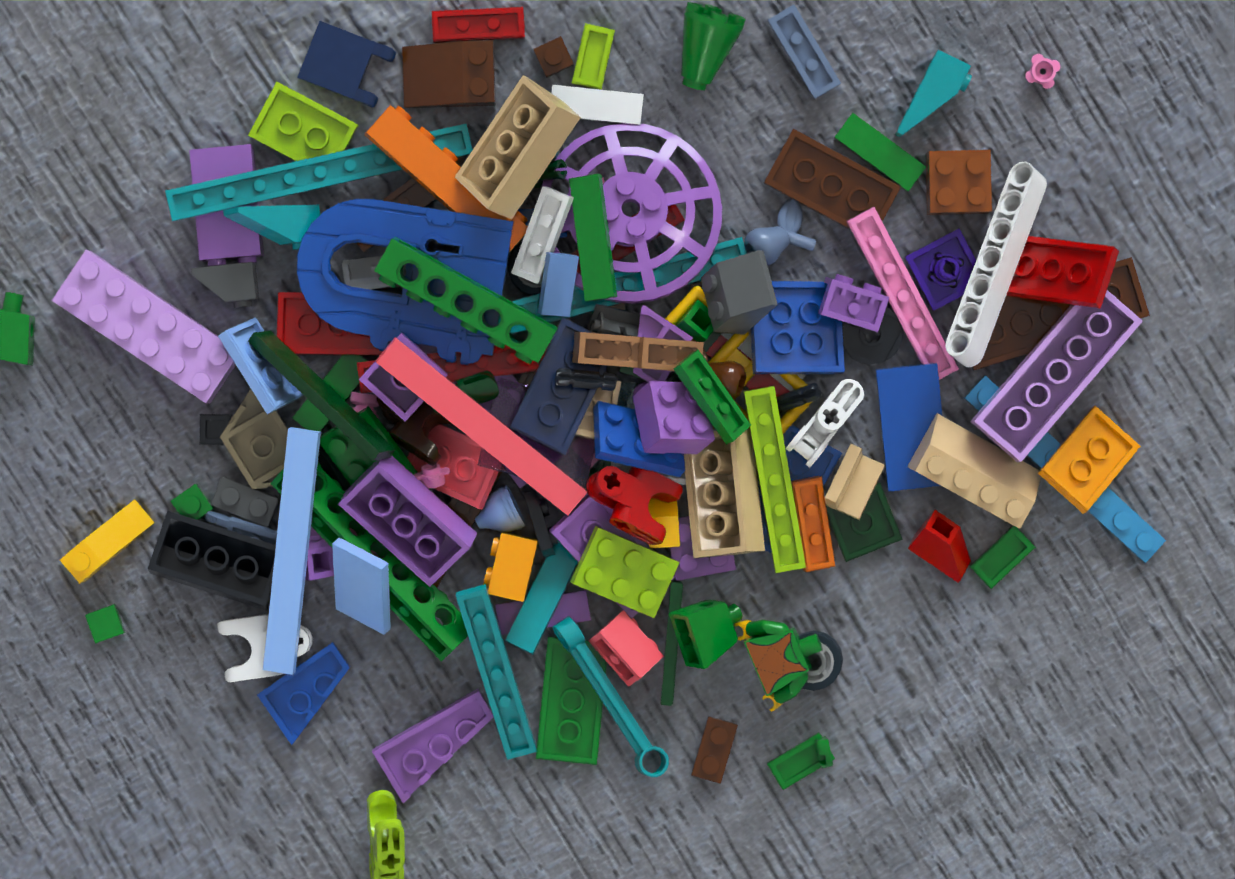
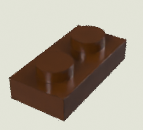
(714, 749)

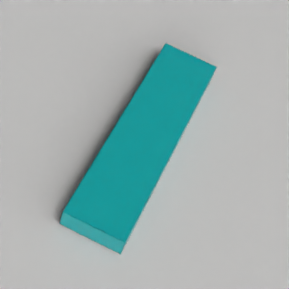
(542, 600)

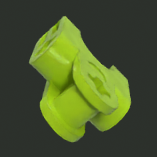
(386, 837)

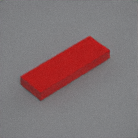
(478, 24)

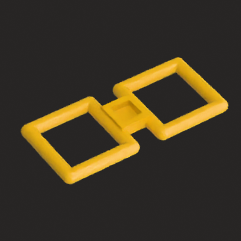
(730, 353)

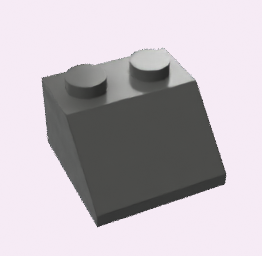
(738, 293)

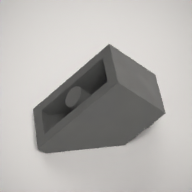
(231, 282)

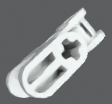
(830, 416)
(255, 630)

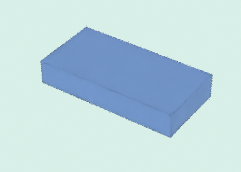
(558, 284)

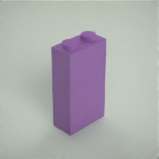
(217, 235)

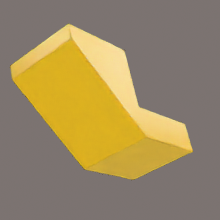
(666, 515)

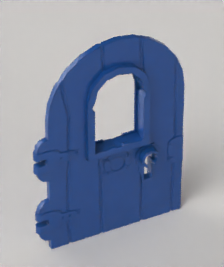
(384, 315)

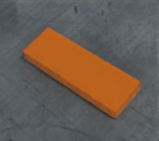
(813, 523)

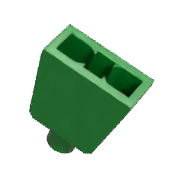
(16, 331)
(705, 631)

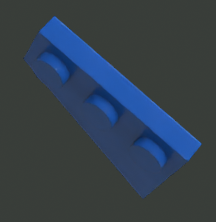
(299, 696)

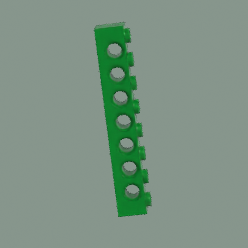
(416, 615)

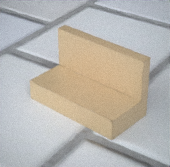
(853, 483)

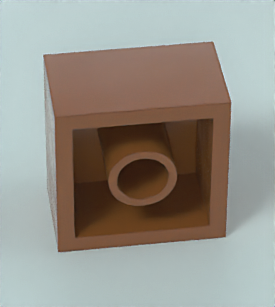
(958, 182)

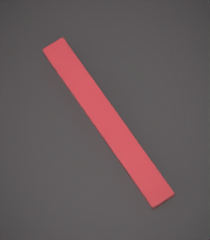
(481, 426)

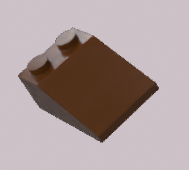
(449, 74)

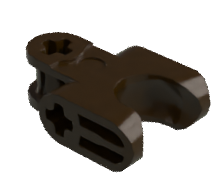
(415, 430)

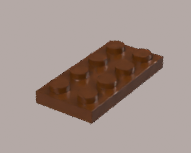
(828, 181)

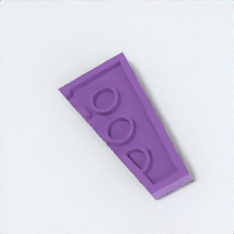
(423, 748)

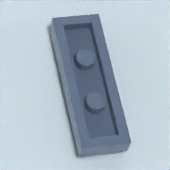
(804, 52)

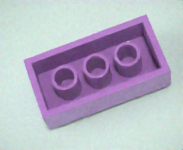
(408, 519)

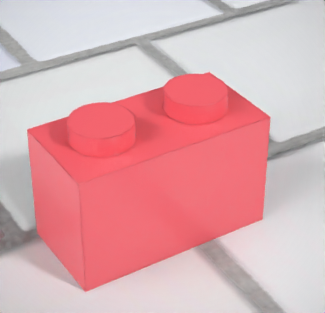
(626, 648)

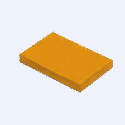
(1089, 459)

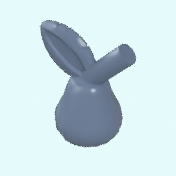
(776, 239)

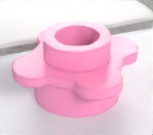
(1039, 63)
(432, 476)

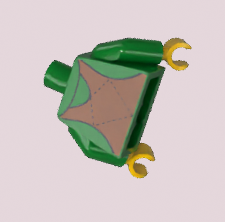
(779, 657)

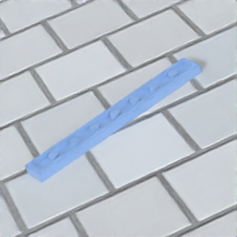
(291, 550)

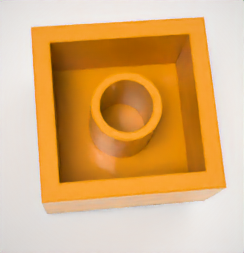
(512, 566)

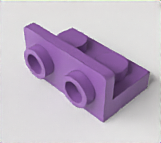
(853, 304)

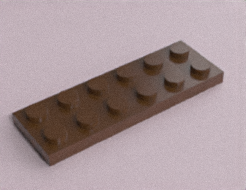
(1026, 321)

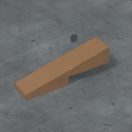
(631, 351)

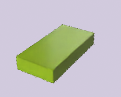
(593, 56)

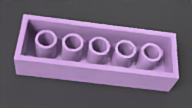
(146, 326)
(1054, 375)

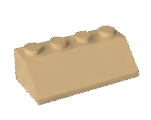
(517, 148)
(976, 471)
(724, 498)

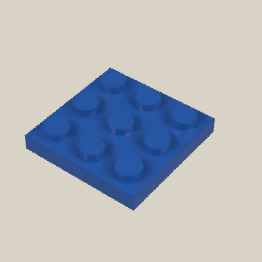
(795, 335)

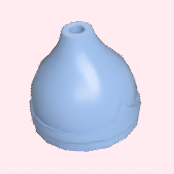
(501, 512)

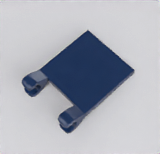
(340, 60)

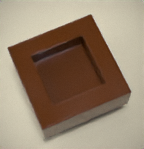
(553, 57)

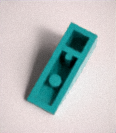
(939, 85)
(278, 223)

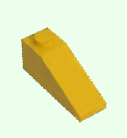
(107, 541)

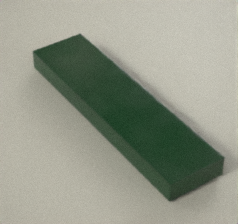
(671, 646)

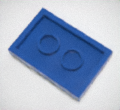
(619, 441)

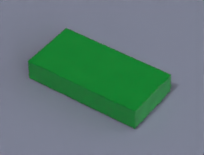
(1002, 556)
(796, 762)

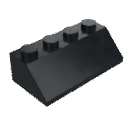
(214, 560)

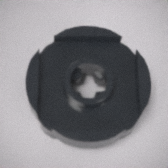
(875, 351)

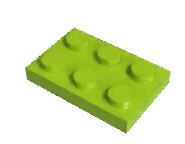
(300, 126)
(624, 572)

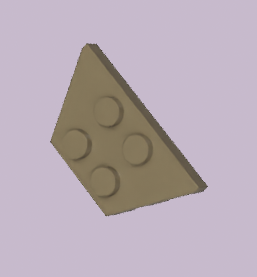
(256, 442)

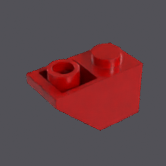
(942, 545)

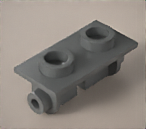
(613, 321)

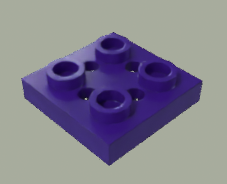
(945, 269)

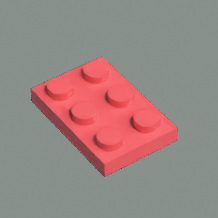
(461, 455)

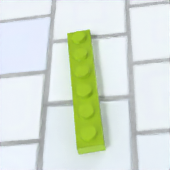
(774, 479)

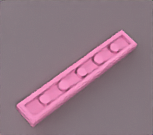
(901, 290)

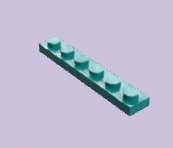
(496, 671)

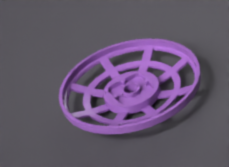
(653, 208)

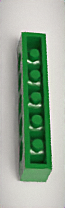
(391, 273)

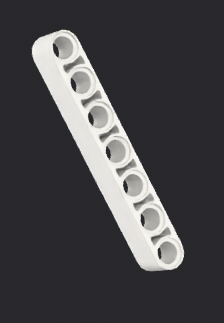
(996, 264)

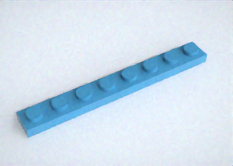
(1107, 509)

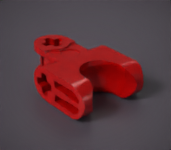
(630, 497)

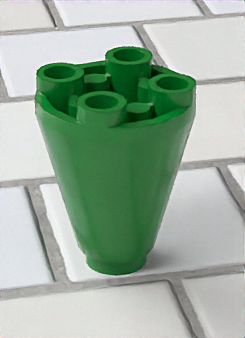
(706, 42)

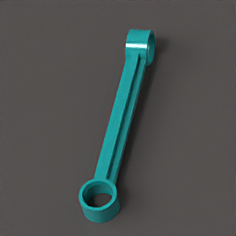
(574, 642)

